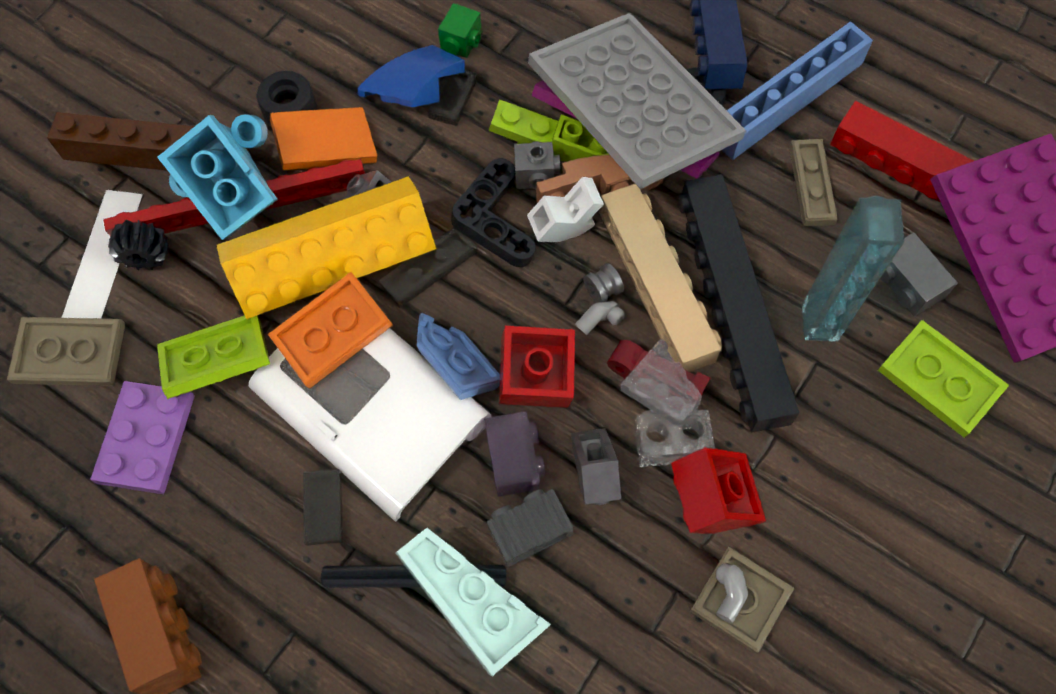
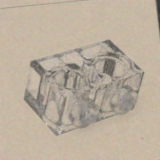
(675, 443)

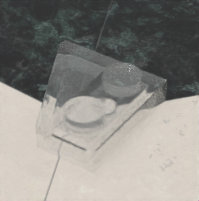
(663, 386)

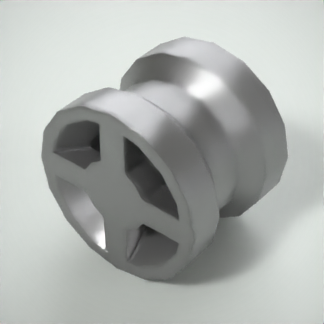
(603, 283)

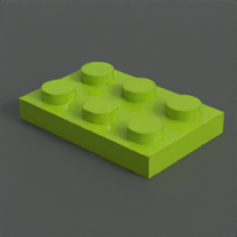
(211, 355)
(943, 378)

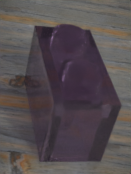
(513, 453)

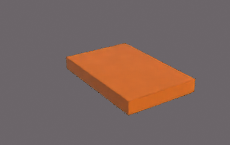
(322, 137)
(330, 330)

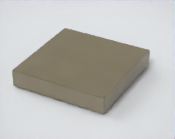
(760, 611)

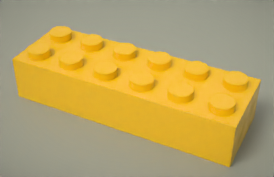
(325, 245)

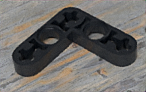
(482, 217)

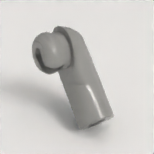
(600, 312)
(736, 591)

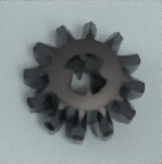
(138, 245)

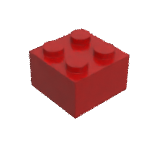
(537, 366)

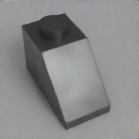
(596, 466)

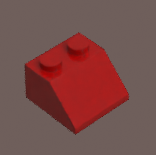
(717, 491)

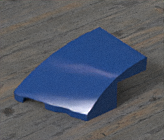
(412, 77)

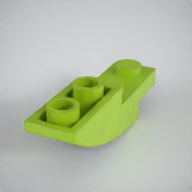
(568, 135)

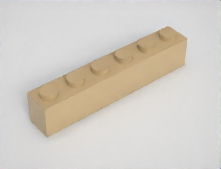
(658, 278)

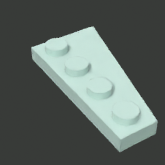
(476, 607)

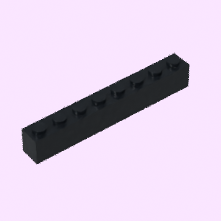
(737, 305)

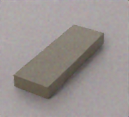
(813, 182)

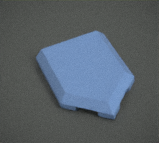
(456, 359)

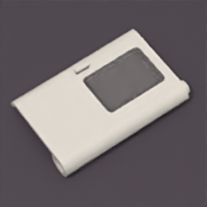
(389, 416)

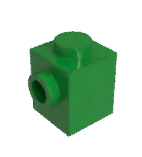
(460, 30)

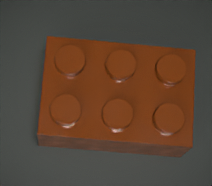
(148, 628)

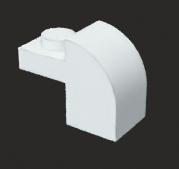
(568, 216)

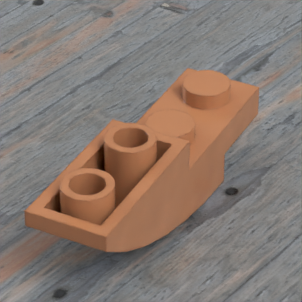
(602, 169)

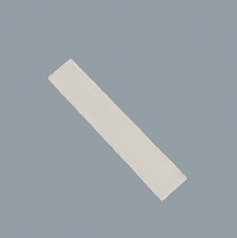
(97, 266)

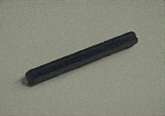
(388, 576)

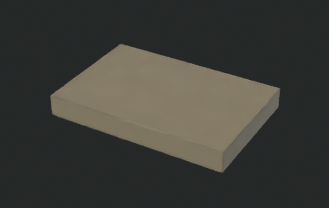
(66, 351)

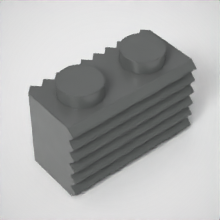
(529, 526)

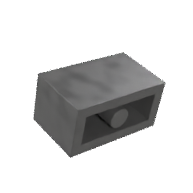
(917, 276)

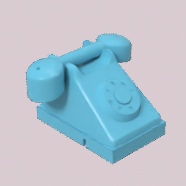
(218, 171)

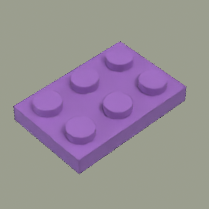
(142, 438)

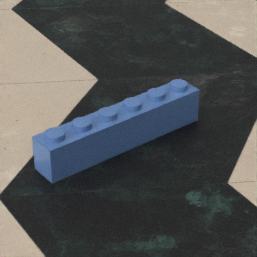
(798, 85)

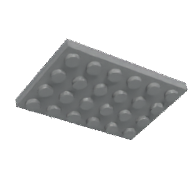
(636, 99)

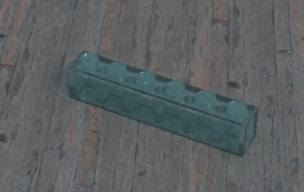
(853, 267)

